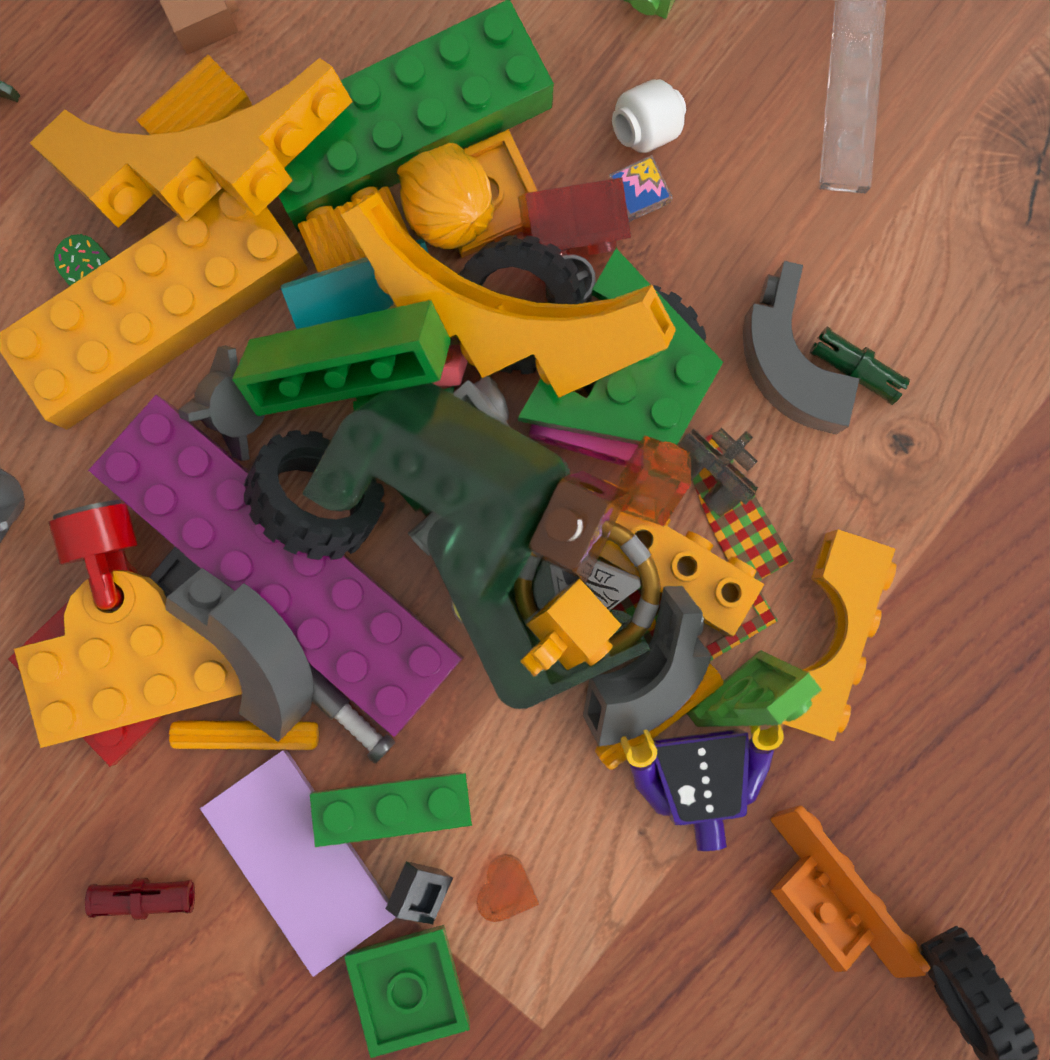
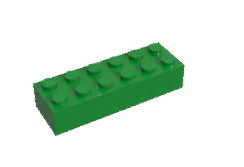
(434, 93)

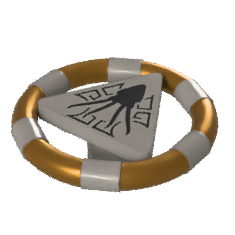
(607, 584)

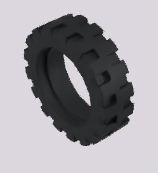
(533, 257)
(287, 521)
(978, 998)

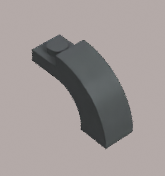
(657, 681)

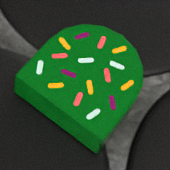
(78, 257)

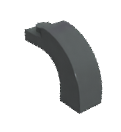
(779, 368)
(257, 645)

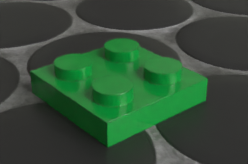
(407, 991)

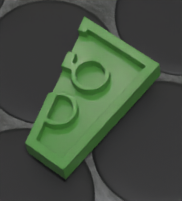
(758, 694)

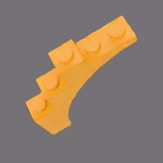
(190, 166)
(495, 330)

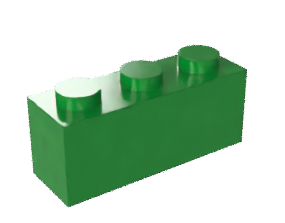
(390, 809)

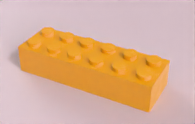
(147, 307)

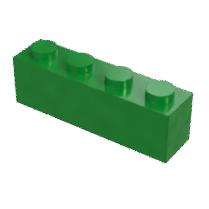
(343, 359)

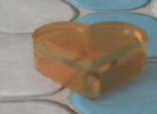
(506, 890)

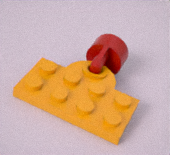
(120, 646)

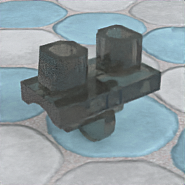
(732, 484)

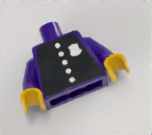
(703, 777)

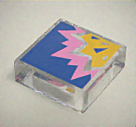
(643, 187)

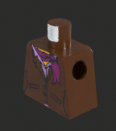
(577, 523)

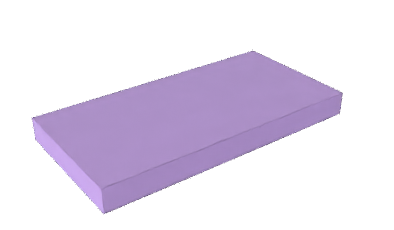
(315, 894)

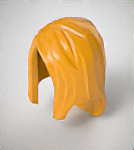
(446, 196)

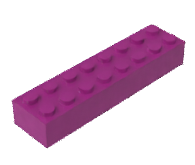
(333, 607)

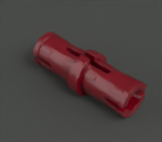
(140, 898)

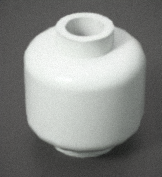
(649, 116)

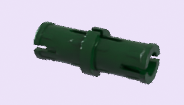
(860, 364)

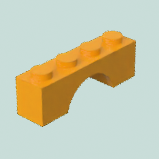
(853, 577)

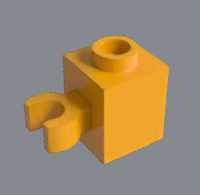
(571, 630)

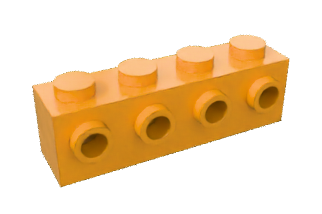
(716, 586)

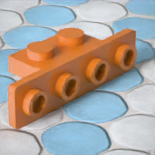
(836, 905)

